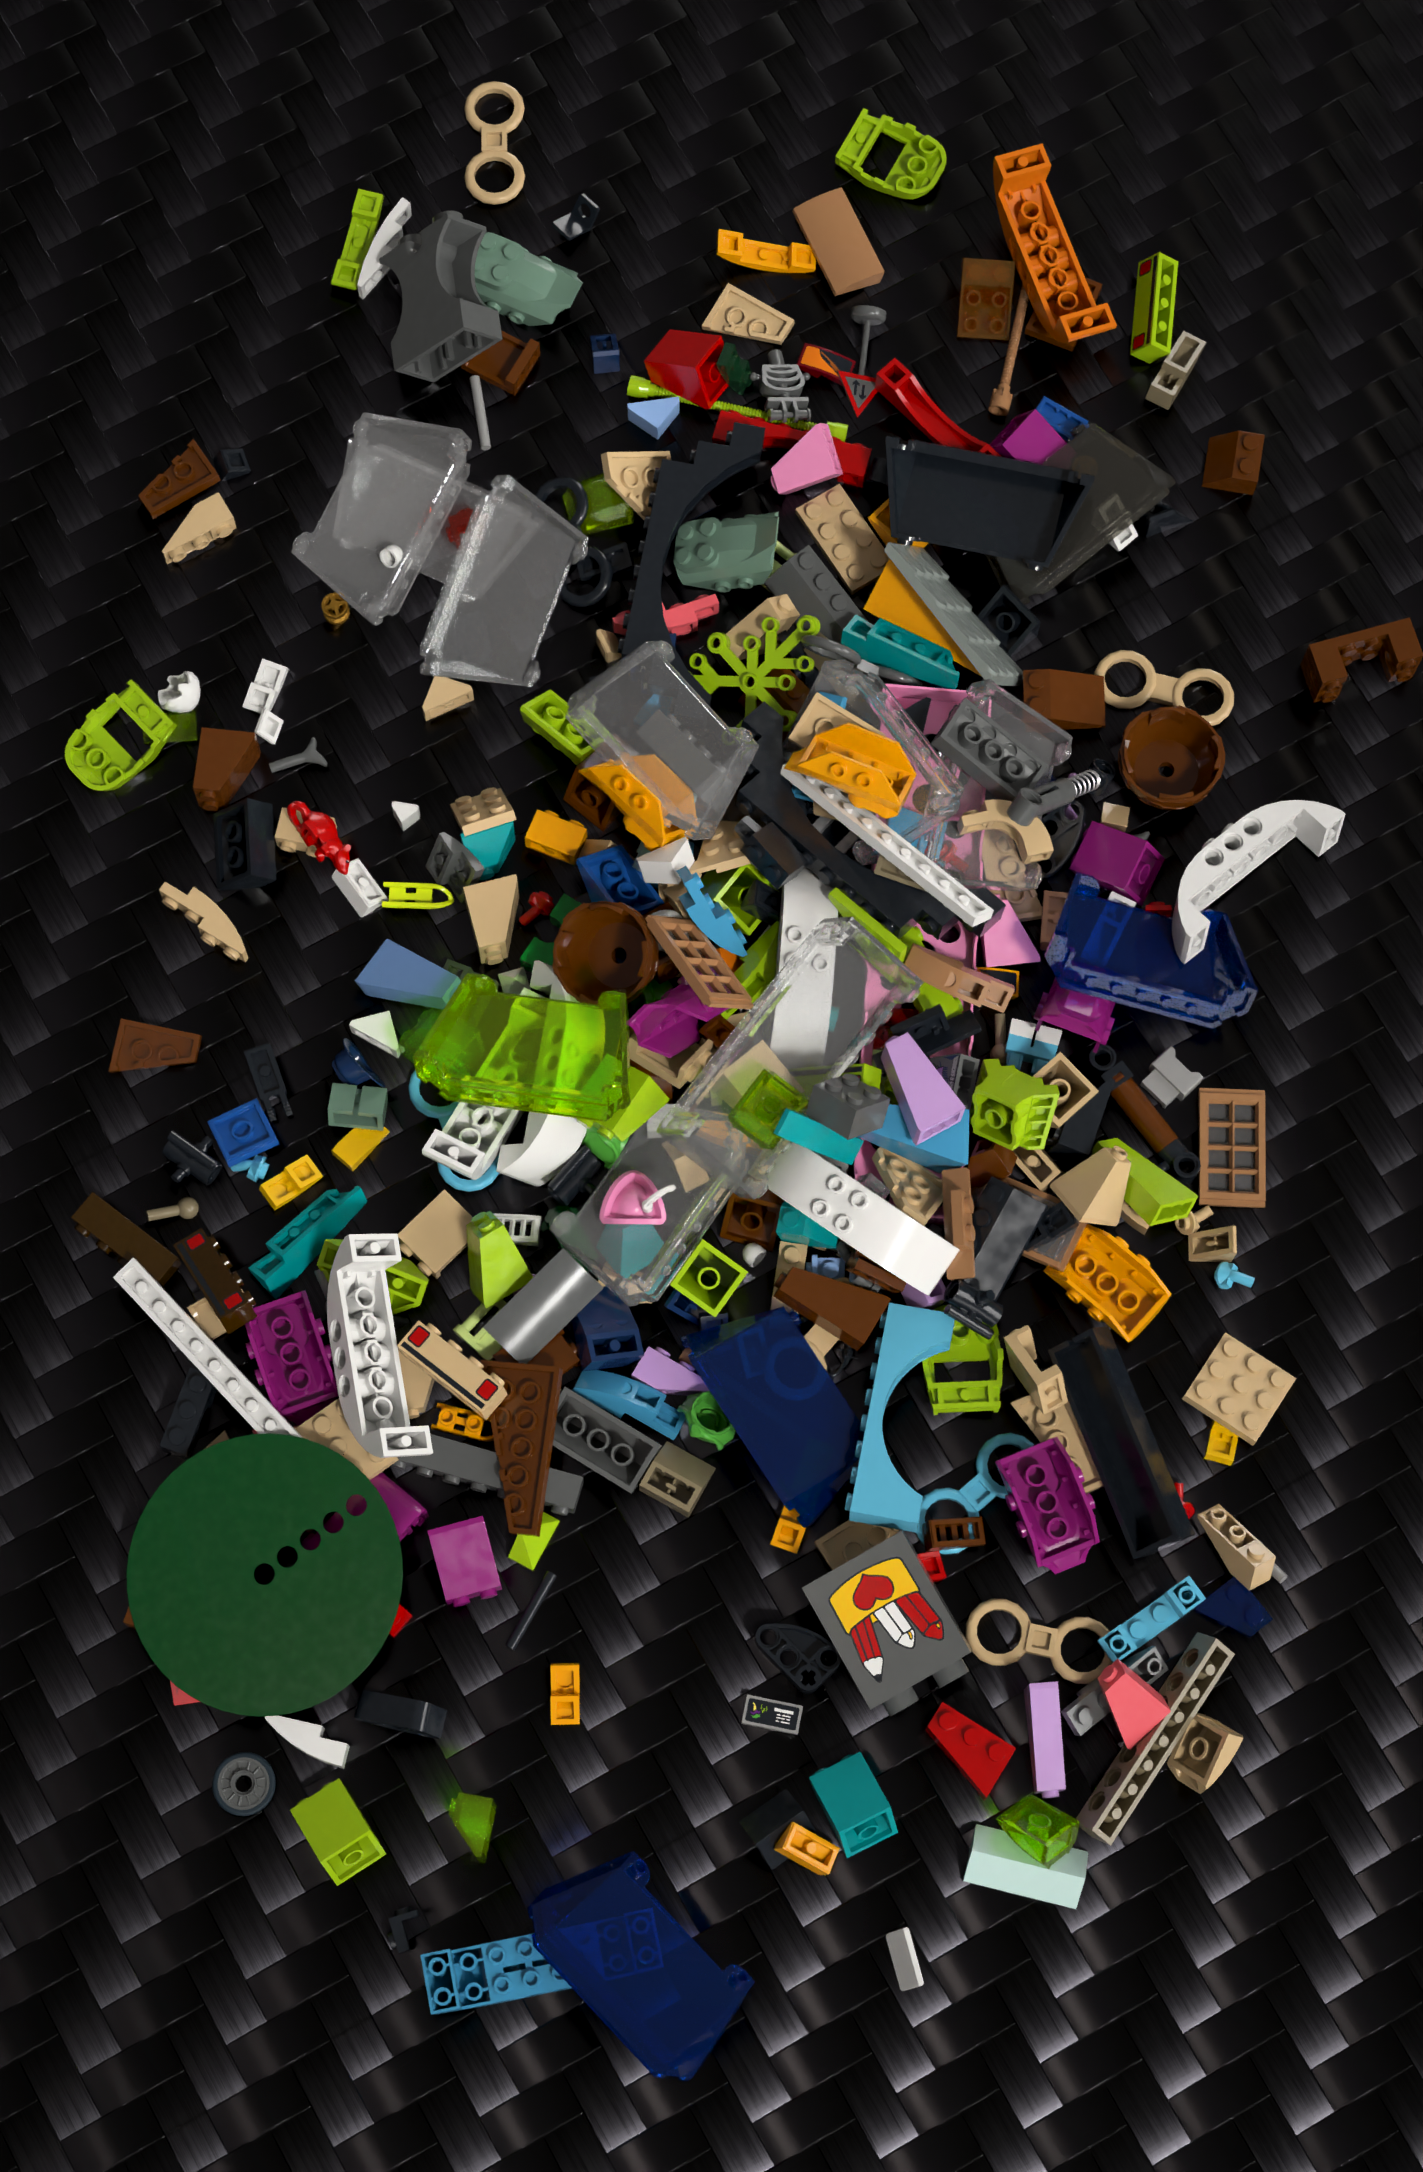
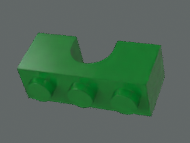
(541, 950)

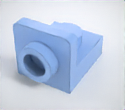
(827, 1267)

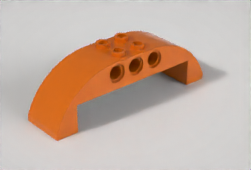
(1044, 249)

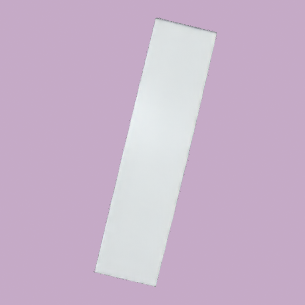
(383, 243)

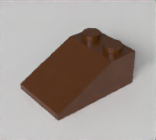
(1066, 697)

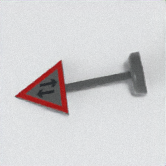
(861, 388)

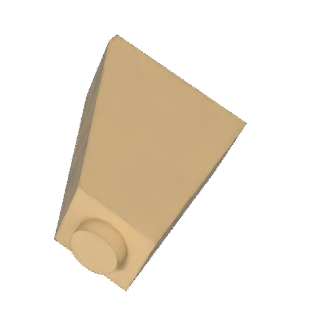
(778, 607)
(416, 1385)

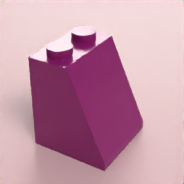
(1028, 438)
(1118, 861)
(465, 1561)

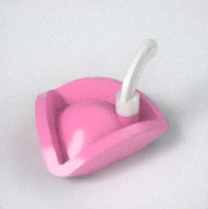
(634, 1201)

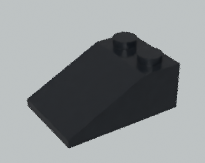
(1076, 1136)

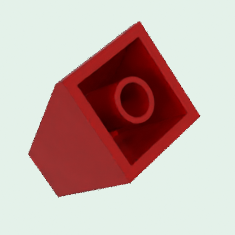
(687, 366)

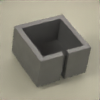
(848, 1106)

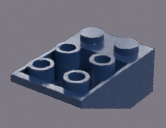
(606, 1333)

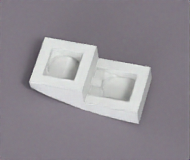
(266, 686)

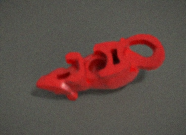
(321, 832)

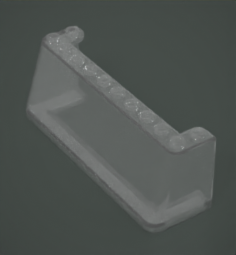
(802, 1030)

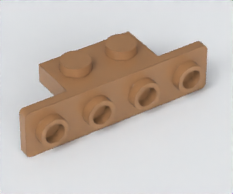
(958, 1221)

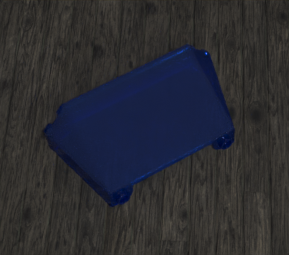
(1133, 961)
(781, 1406)
(637, 1966)

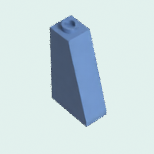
(407, 978)

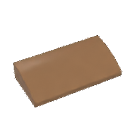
(838, 242)

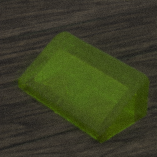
(185, 730)

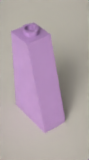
(920, 1090)
(1045, 1738)

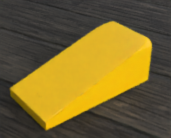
(357, 1146)

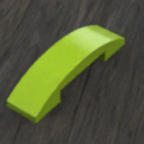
(359, 238)

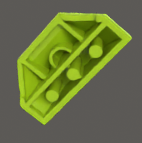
(404, 1279)

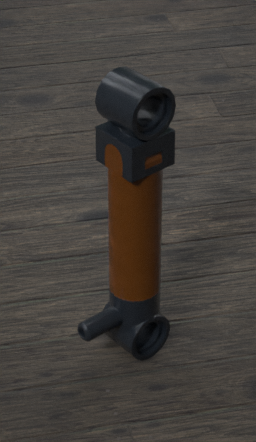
(1144, 1115)

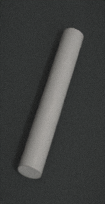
(480, 412)

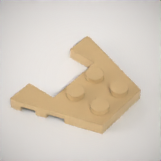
(720, 852)

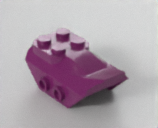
(1076, 1013)
(672, 1022)
(292, 1357)
(1050, 1504)

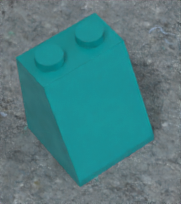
(853, 1804)

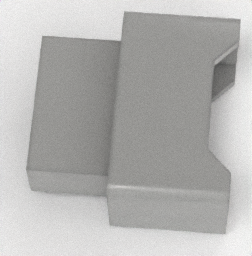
(1170, 1079)

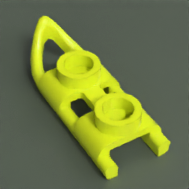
(422, 897)

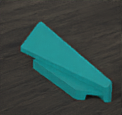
(901, 650)
(304, 1237)

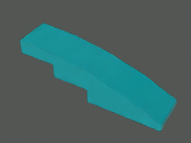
(817, 1137)

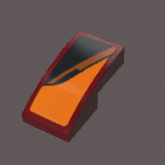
(823, 362)

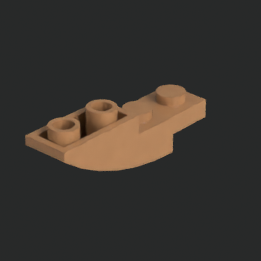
(957, 980)

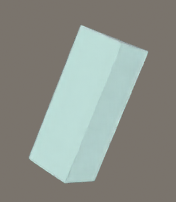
(1002, 1865)

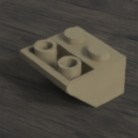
(676, 1478)

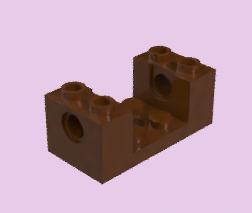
(1326, 660)

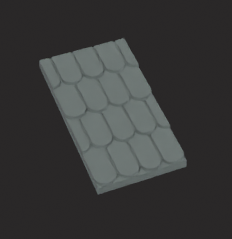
(921, 600)

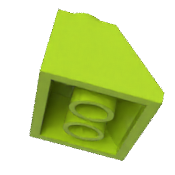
(547, 718)

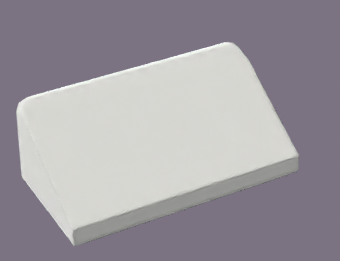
(360, 888)
(904, 1959)

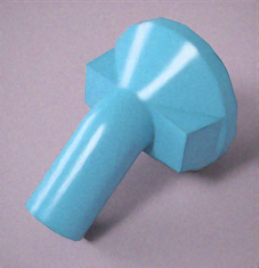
(256, 1168)
(1227, 1273)

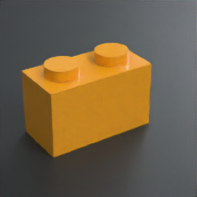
(556, 836)

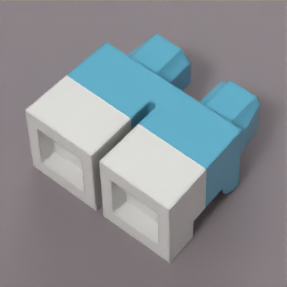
(1019, 1045)

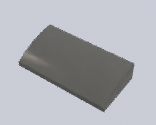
(988, 752)
(543, 1307)

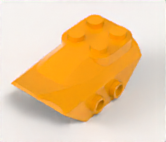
(860, 764)
(636, 802)
(1112, 1283)

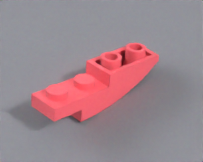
(679, 617)

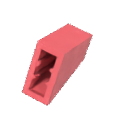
(1132, 1702)

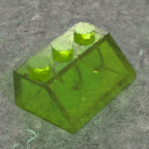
(474, 1820)

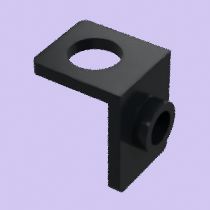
(576, 223)

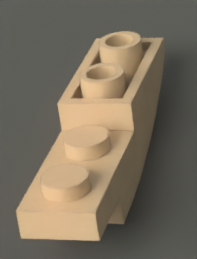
(214, 923)

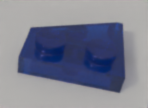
(1235, 1608)

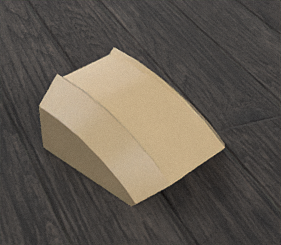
(1203, 1752)

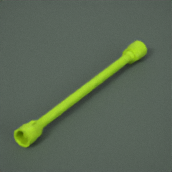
(643, 388)

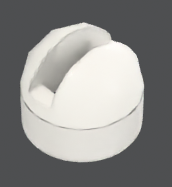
(391, 555)
(753, 1254)

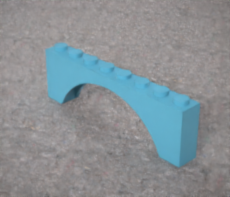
(879, 1491)

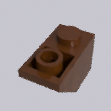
(990, 1160)

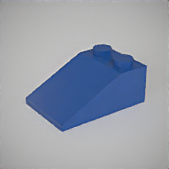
(612, 878)

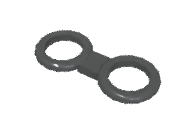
(837, 651)

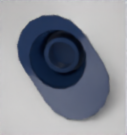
(352, 1066)

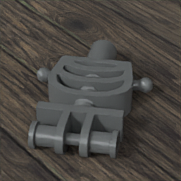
(782, 387)

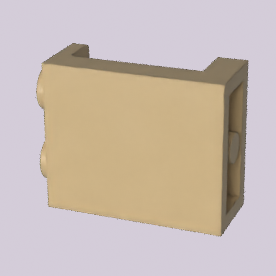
(677, 1069)
(436, 1234)
(1044, 1387)

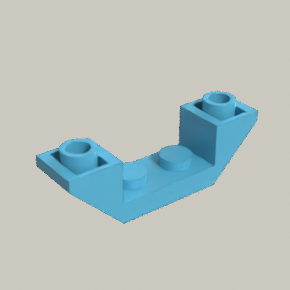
(1152, 1620)

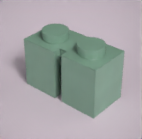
(357, 1107)

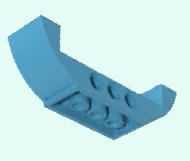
(487, 1975)

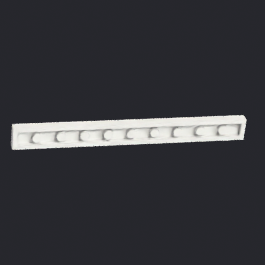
(894, 849)
(202, 1351)

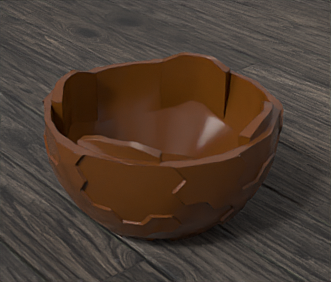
(1172, 739)
(588, 947)

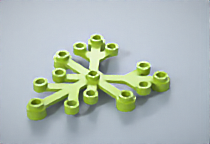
(773, 660)

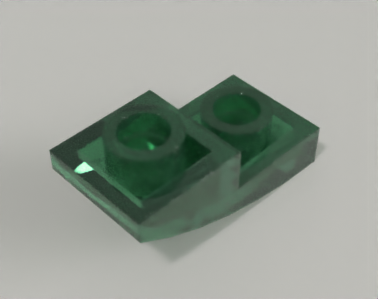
(734, 369)

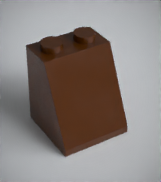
(223, 765)
(589, 798)

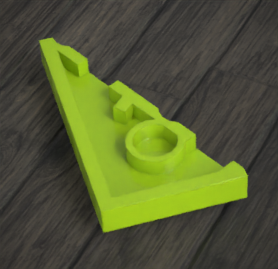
(850, 909)

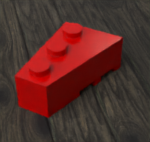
(970, 1747)

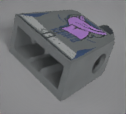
(959, 1073)

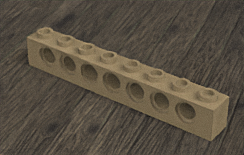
(1136, 1768)

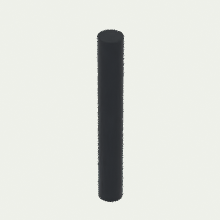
(530, 1610)

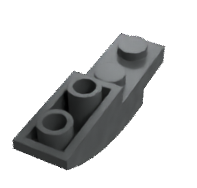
(1091, 1702)

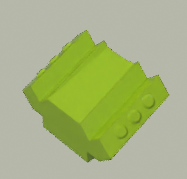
(1012, 1107)

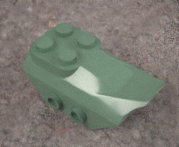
(522, 284)
(726, 552)

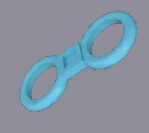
(443, 1114)
(976, 1492)

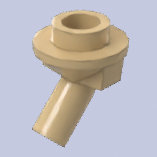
(1191, 1222)

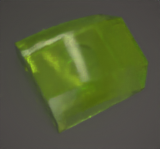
(605, 508)
(763, 1106)
(1040, 1829)

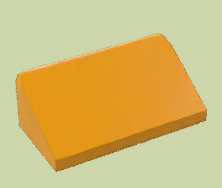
(807, 1849)

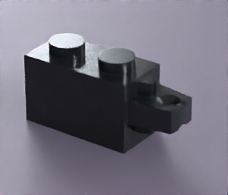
(770, 851)

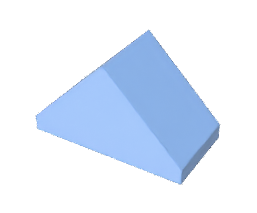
(654, 415)

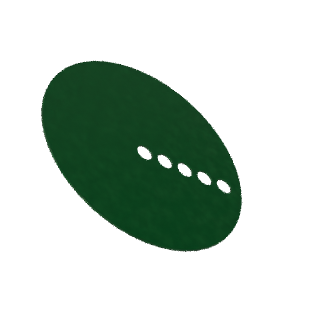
(249, 1642)

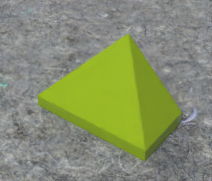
(529, 1549)

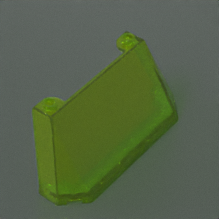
(529, 1052)

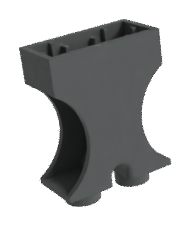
(441, 310)

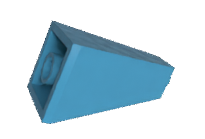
(938, 1153)

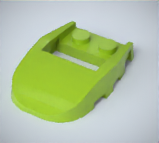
(914, 170)
(99, 758)
(966, 1395)

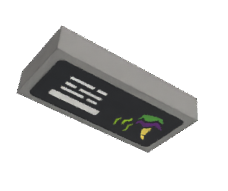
(772, 1714)

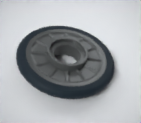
(256, 1797)

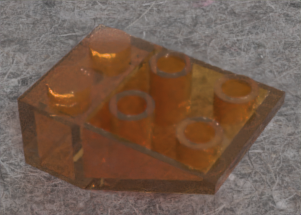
(985, 298)

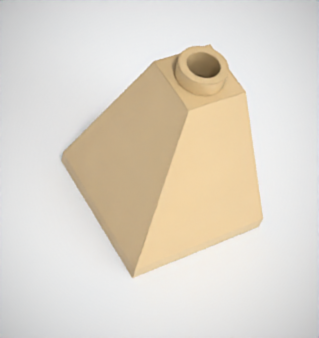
(1096, 1187)

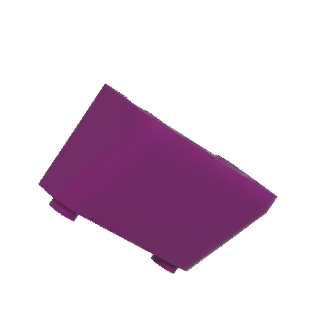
(402, 1506)

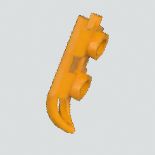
(473, 1424)

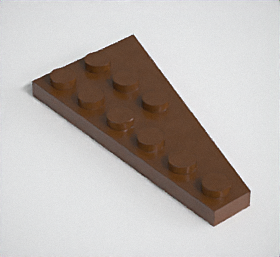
(524, 1438)

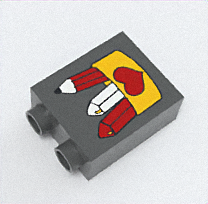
(889, 1623)

